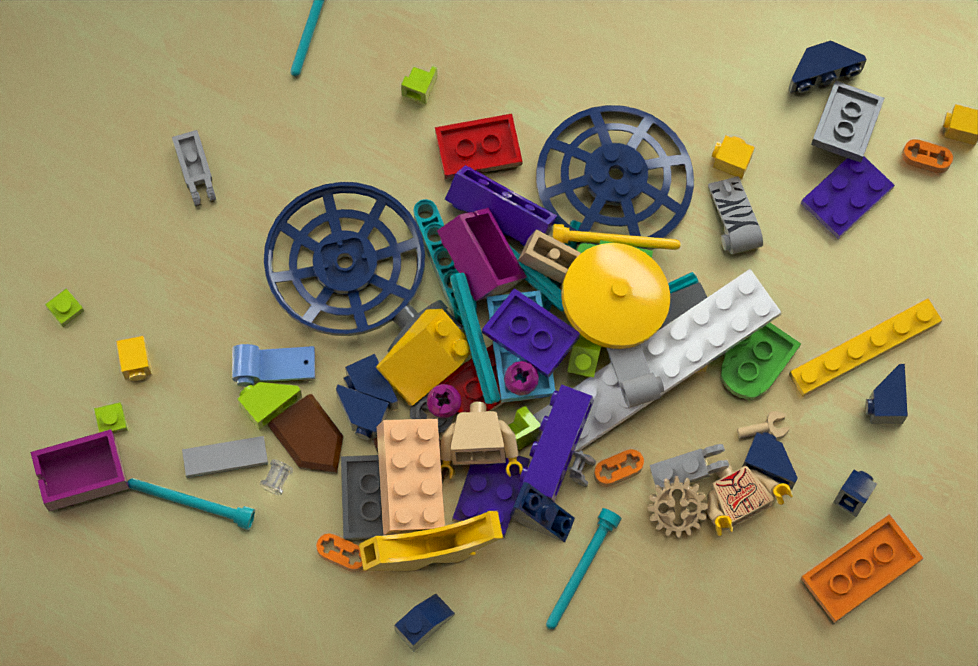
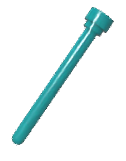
(306, 37)
(241, 516)
(606, 523)

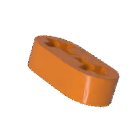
(927, 156)
(616, 462)
(338, 558)

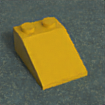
(425, 355)

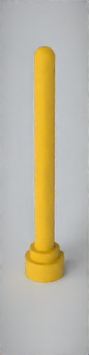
(564, 235)

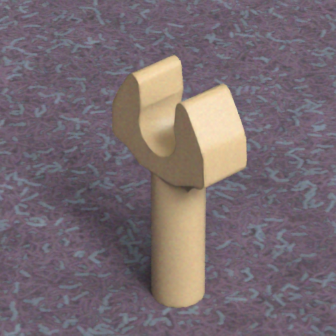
(766, 427)

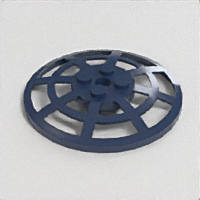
(620, 157)
(340, 245)

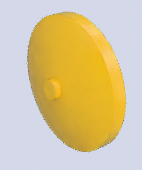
(615, 295)

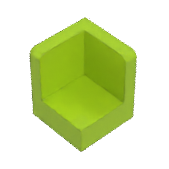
(419, 84)
(525, 427)

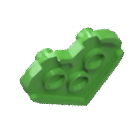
(757, 362)

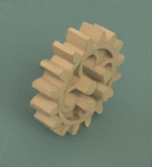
(688, 495)

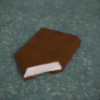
(309, 435)

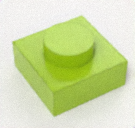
(64, 307)
(111, 418)

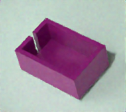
(481, 253)
(79, 470)

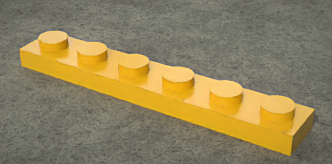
(865, 347)

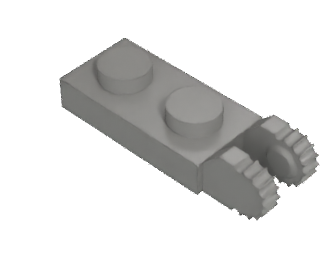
(193, 164)
(689, 465)

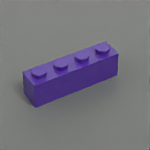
(511, 211)
(558, 440)

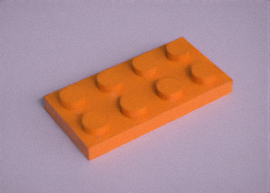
(861, 568)

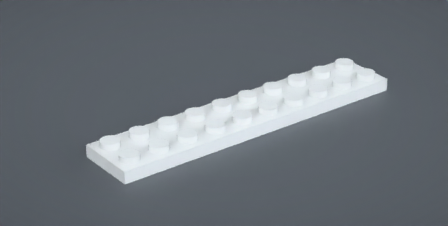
(680, 350)

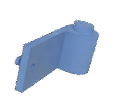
(270, 365)

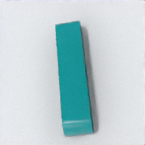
(437, 251)

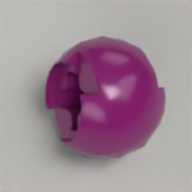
(524, 369)
(442, 391)

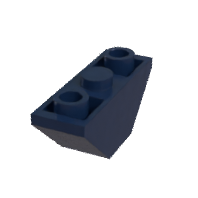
(824, 65)
(541, 513)

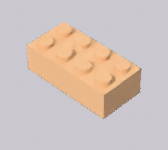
(410, 475)

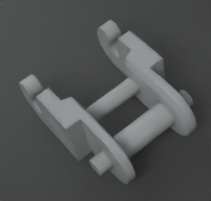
(575, 472)

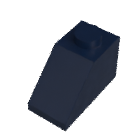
(366, 379)
(889, 399)
(362, 411)
(770, 459)
(855, 492)
(423, 621)

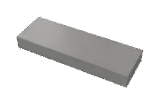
(225, 456)

